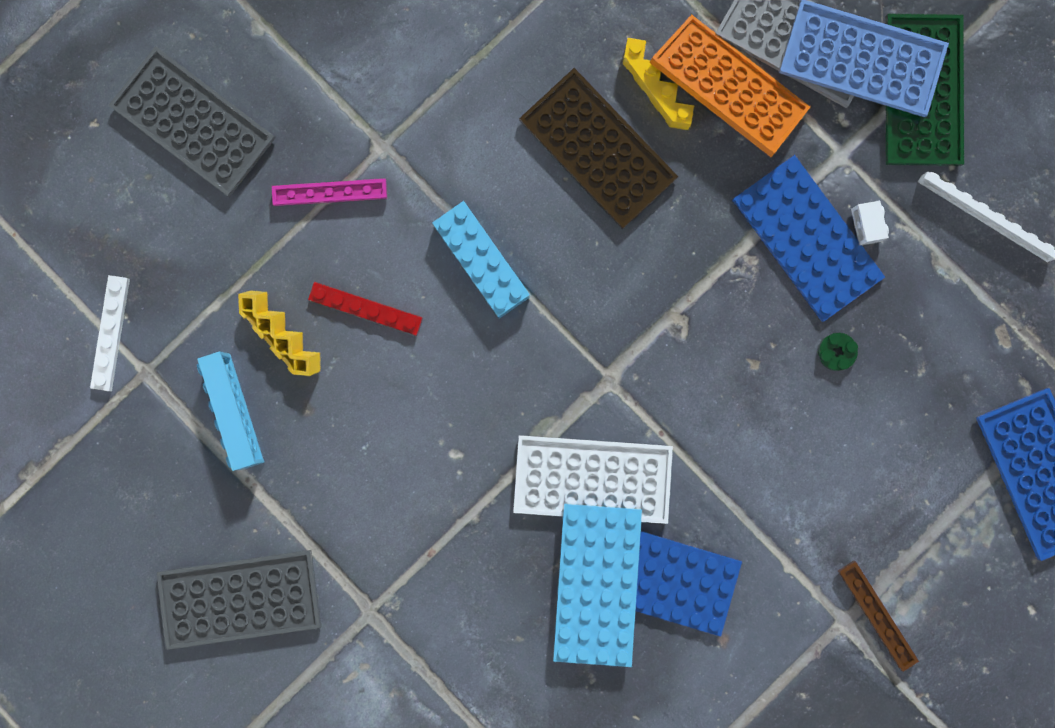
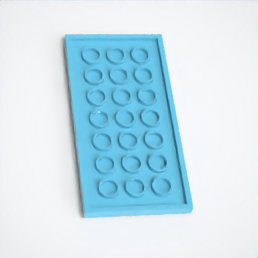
(597, 585)

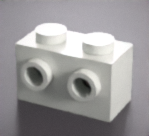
(870, 223)

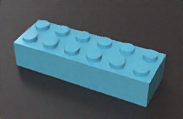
(481, 259)
(230, 411)

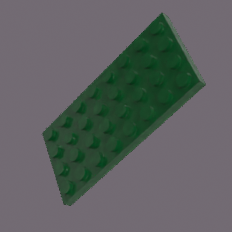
(939, 135)

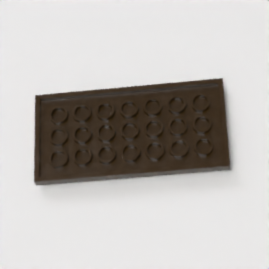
(598, 148)

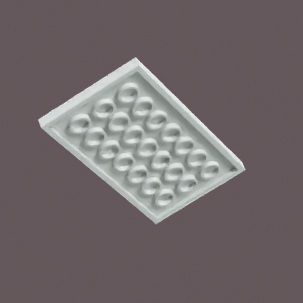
(592, 474)

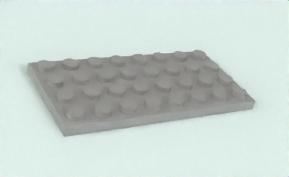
(763, 32)

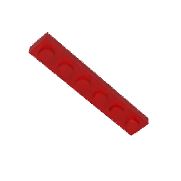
(365, 308)

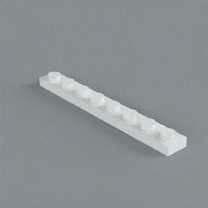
(984, 214)

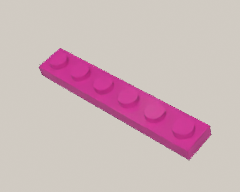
(329, 192)

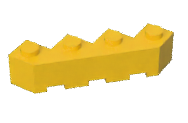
(660, 93)
(271, 327)

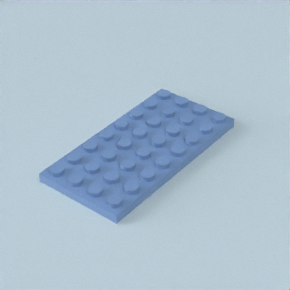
(863, 58)

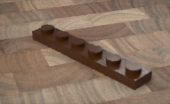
(878, 616)

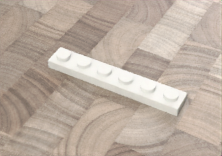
(110, 333)

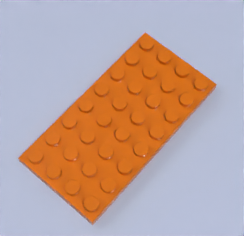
(730, 85)

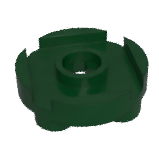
(827, 355)

